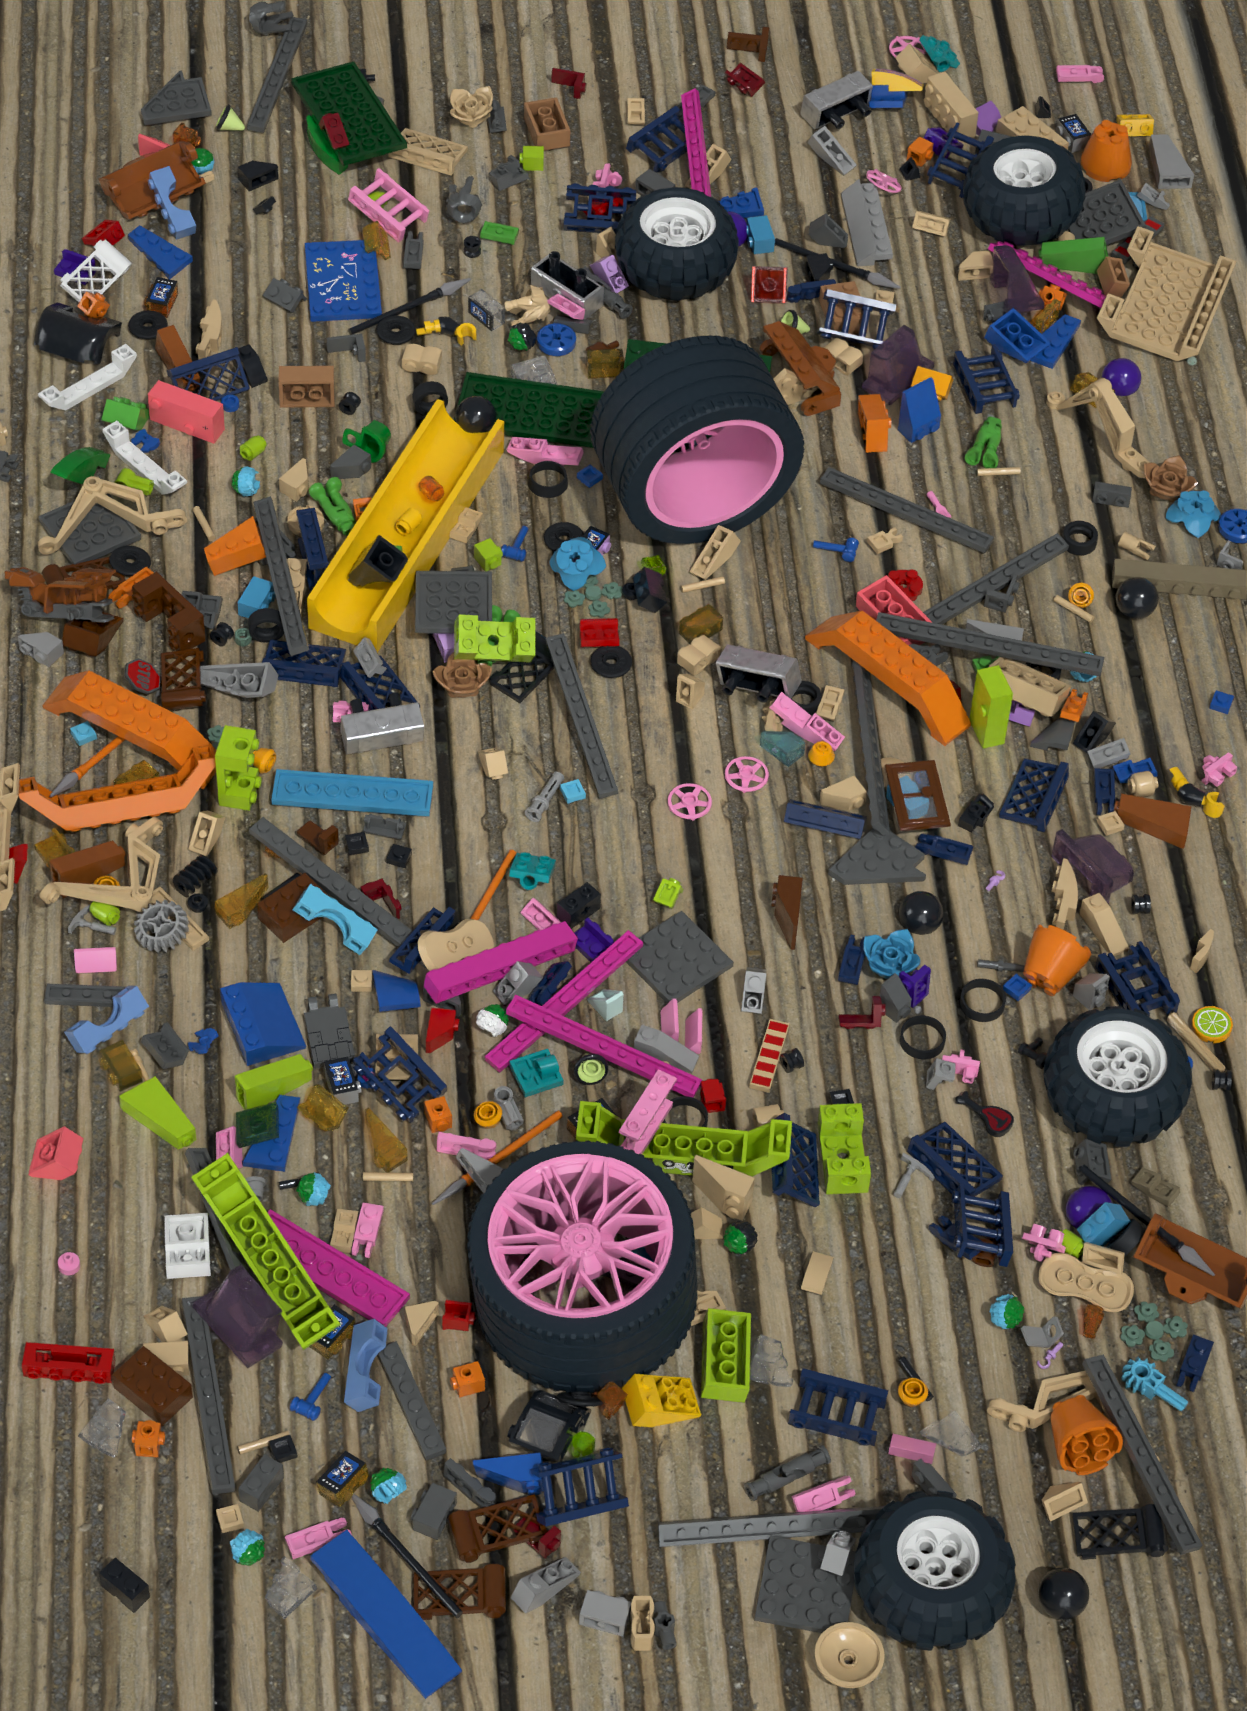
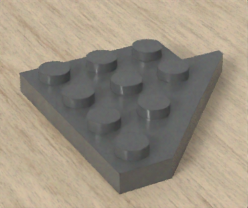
(177, 101)
(879, 861)

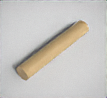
(998, 471)
(204, 524)
(702, 584)
(1073, 608)
(383, 1176)
(261, 1443)

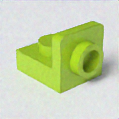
(668, 892)

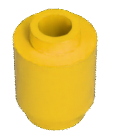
(408, 521)

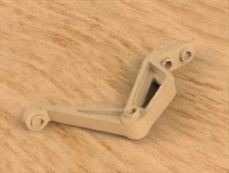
(1114, 418)
(95, 491)
(129, 896)
(1022, 1417)

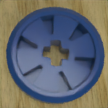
(556, 347)
(1228, 525)

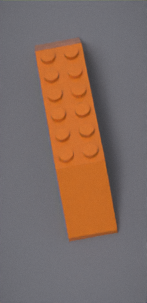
(898, 668)
(127, 717)
(122, 800)

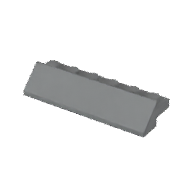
(866, 223)

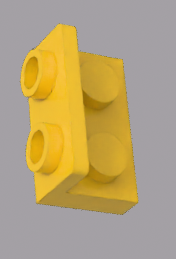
(1137, 124)

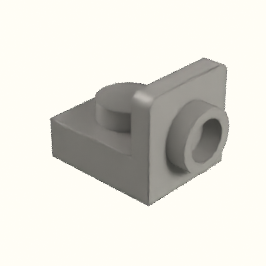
(940, 1071)

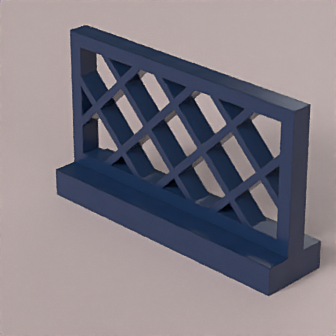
(209, 362)
(305, 671)
(357, 684)
(1051, 794)
(943, 1169)
(783, 1174)

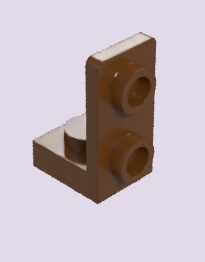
(320, 839)

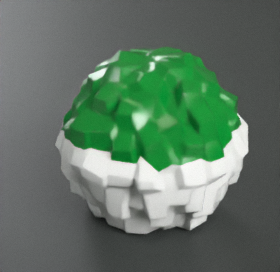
(493, 1019)

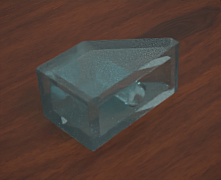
(783, 746)

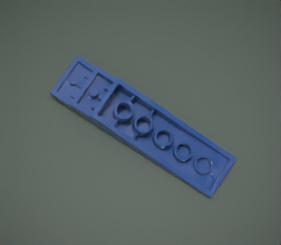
(385, 1614)

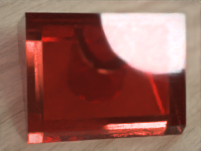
(769, 284)

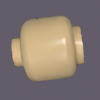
(1142, 784)

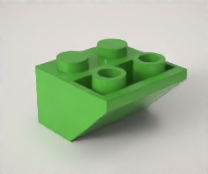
(127, 413)

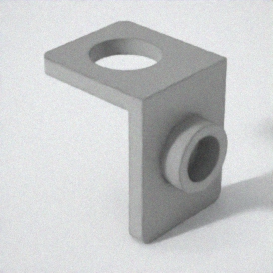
(1228, 561)
(1041, 1336)

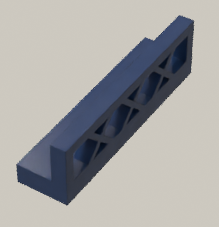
(825, 819)
(413, 957)

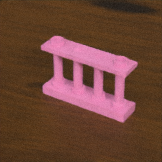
(375, 212)
(648, 1113)

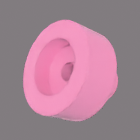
(68, 1263)

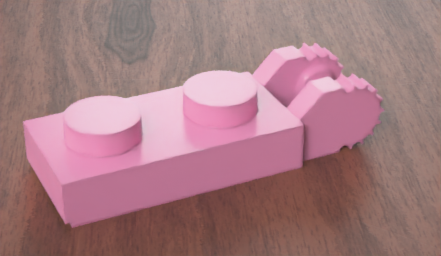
(1080, 73)
(451, 1144)
(367, 1228)
(823, 1496)
(314, 1537)

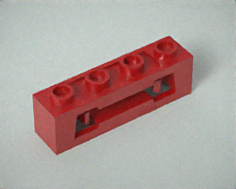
(68, 1363)

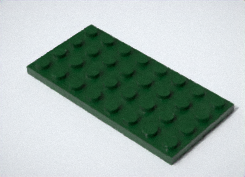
(363, 116)
(537, 408)

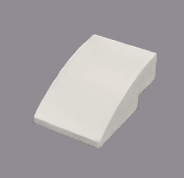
(187, 1245)

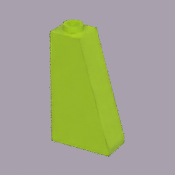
(271, 1080)
(158, 1111)

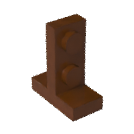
(749, 42)

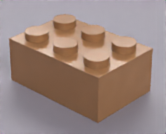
(547, 123)
(849, 288)
(306, 386)

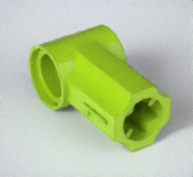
(129, 479)

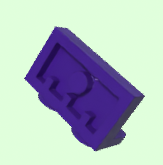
(939, 138)
(70, 262)
(592, 940)
(916, 984)

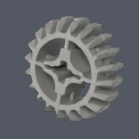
(166, 931)

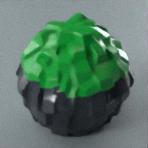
(522, 337)
(740, 1237)

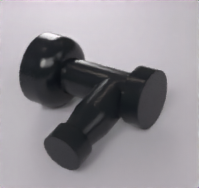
(1030, 1051)

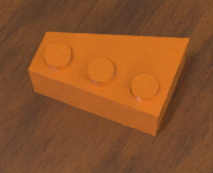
(875, 421)
(236, 548)

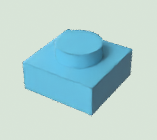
(83, 733)
(572, 791)

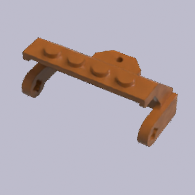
(130, 187)
(810, 364)
(1228, 1266)

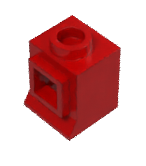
(712, 1095)
(461, 1310)

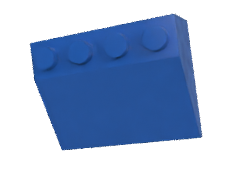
(261, 1020)

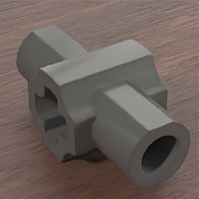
(666, 1632)

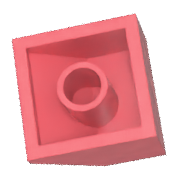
(56, 1155)

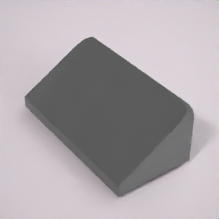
(577, 325)

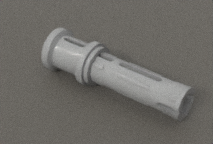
(555, 781)

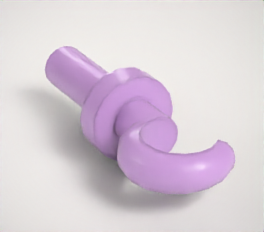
(995, 880)
(1050, 1355)

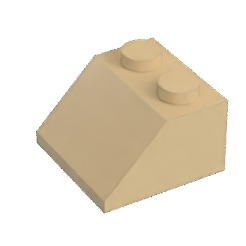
(915, 64)

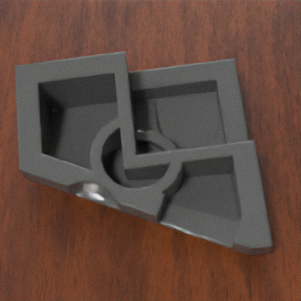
(207, 605)

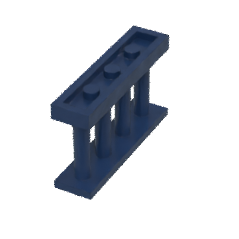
(649, 133)
(952, 134)
(852, 301)
(973, 388)
(311, 545)
(1001, 1220)
(842, 1388)
(592, 1505)

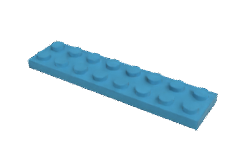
(352, 792)

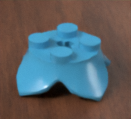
(1195, 510)
(576, 573)
(891, 954)

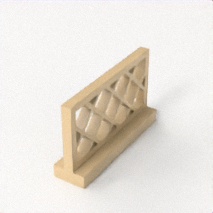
(432, 157)

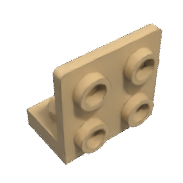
(398, 1072)

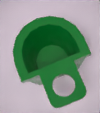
(372, 439)

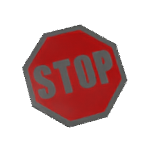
(142, 676)

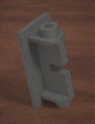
(497, 118)
(994, 311)
(384, 827)

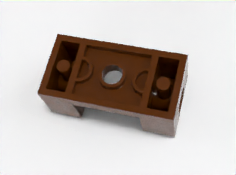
(155, 596)

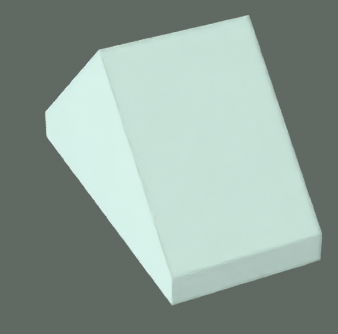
(607, 1003)

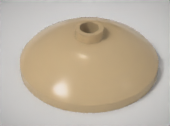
(852, 1643)

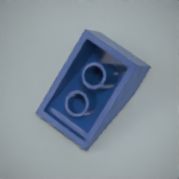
(1016, 337)
(919, 411)
(512, 1472)

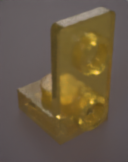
(138, 771)

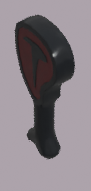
(997, 1120)

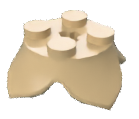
(471, 108)

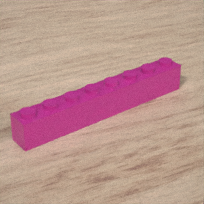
(496, 962)

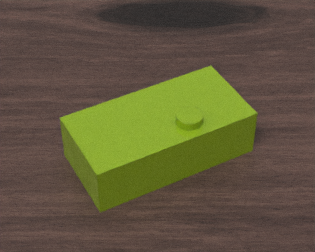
(990, 706)
(726, 1355)

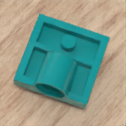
(940, 53)
(538, 867)
(536, 1072)

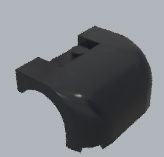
(73, 334)

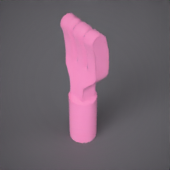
(935, 502)

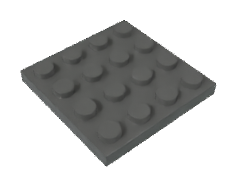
(1107, 214)
(95, 535)
(448, 594)
(678, 958)
(799, 1592)

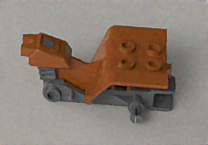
(70, 599)

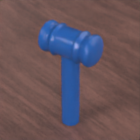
(848, 549)
(515, 552)
(307, 1407)

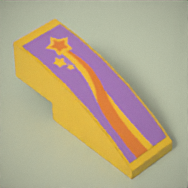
(895, 80)

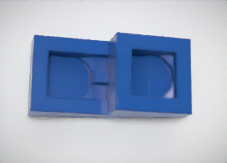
(1126, 769)

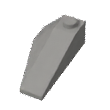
(241, 679)

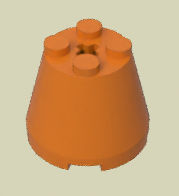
(1107, 152)
(1054, 959)
(1083, 1436)

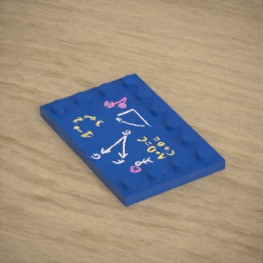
(342, 281)

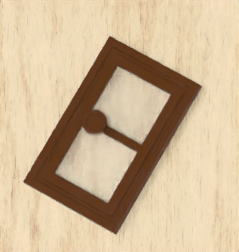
(917, 795)

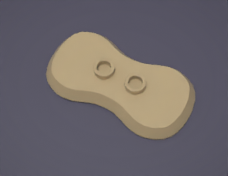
(450, 946)
(1070, 1277)

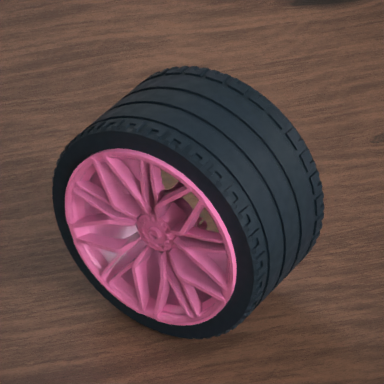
(676, 399)
(567, 1210)

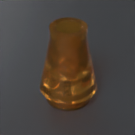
(1092, 1320)

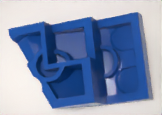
(883, 98)
(395, 992)

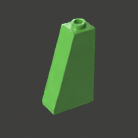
(1076, 254)

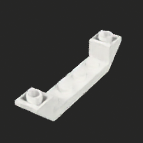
(121, 362)
(119, 441)

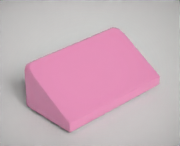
(567, 306)
(539, 915)
(95, 960)
(669, 1020)
(693, 1031)
(227, 1144)
(912, 1448)

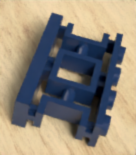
(596, 223)
(1124, 991)
(412, 1063)

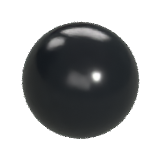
(476, 414)
(1137, 598)
(921, 913)
(1063, 1593)

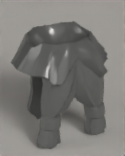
(266, 24)
(472, 202)

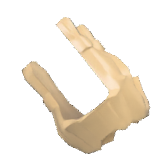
(533, 302)

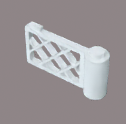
(108, 257)

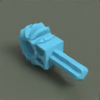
(1151, 1383)

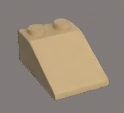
(724, 1186)

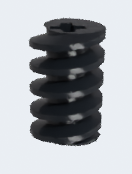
(194, 875)

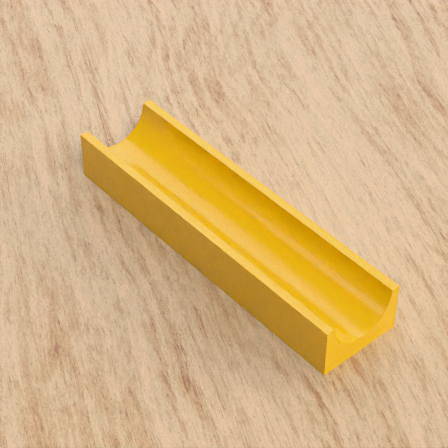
(461, 465)

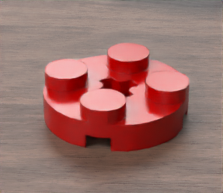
(909, 578)

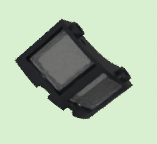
(547, 1426)

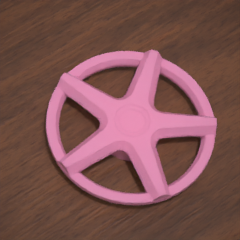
(903, 44)
(883, 181)
(746, 773)
(690, 801)

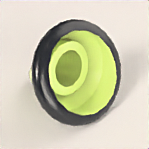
(229, 120)
(792, 319)
(591, 1069)

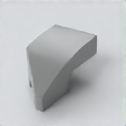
(1153, 197)

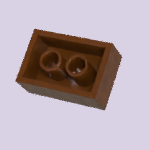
(277, 910)
(152, 1386)

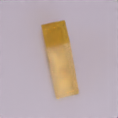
(238, 905)
(386, 1147)

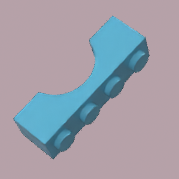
(355, 930)

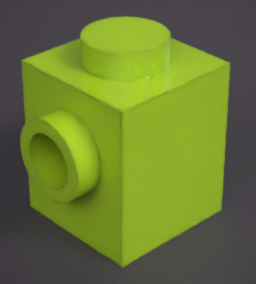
(532, 158)
(488, 554)

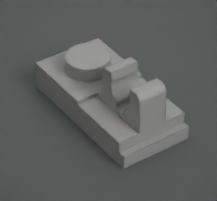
(369, 658)
(1109, 753)

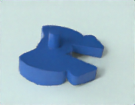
(148, 441)
(205, 1039)

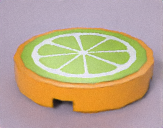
(1212, 1024)

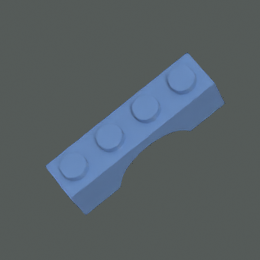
(180, 221)
(126, 1006)
(366, 1343)

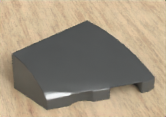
(508, 174)
(1055, 735)

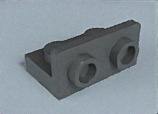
(1112, 494)
(1094, 1157)

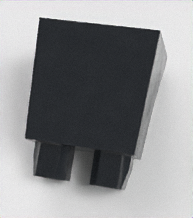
(378, 563)

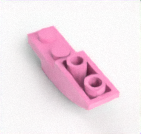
(538, 450)
(800, 722)

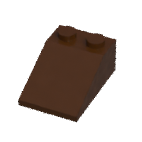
(90, 636)
(786, 901)

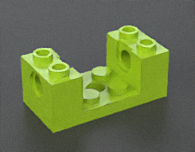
(514, 639)
(235, 778)
(841, 1132)

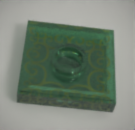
(257, 1125)

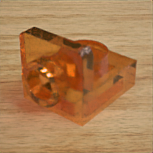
(613, 1399)

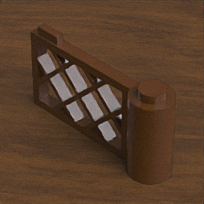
(55, 573)
(182, 695)
(468, 1535)
(490, 1594)

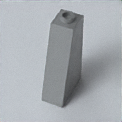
(1168, 164)

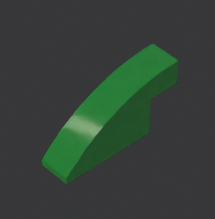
(322, 147)
(81, 464)

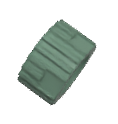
(242, 641)

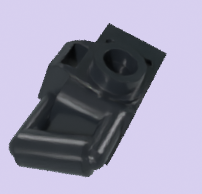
(976, 813)

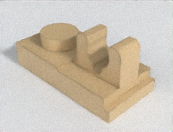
(931, 223)
(772, 720)

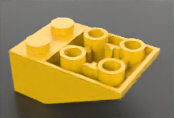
(660, 1400)

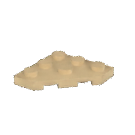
(791, 387)

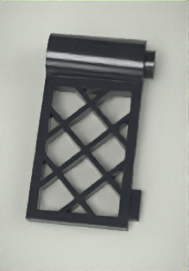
(542, 655)
(1150, 1532)

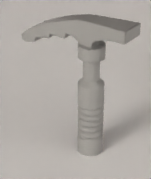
(77, 921)
(913, 1164)

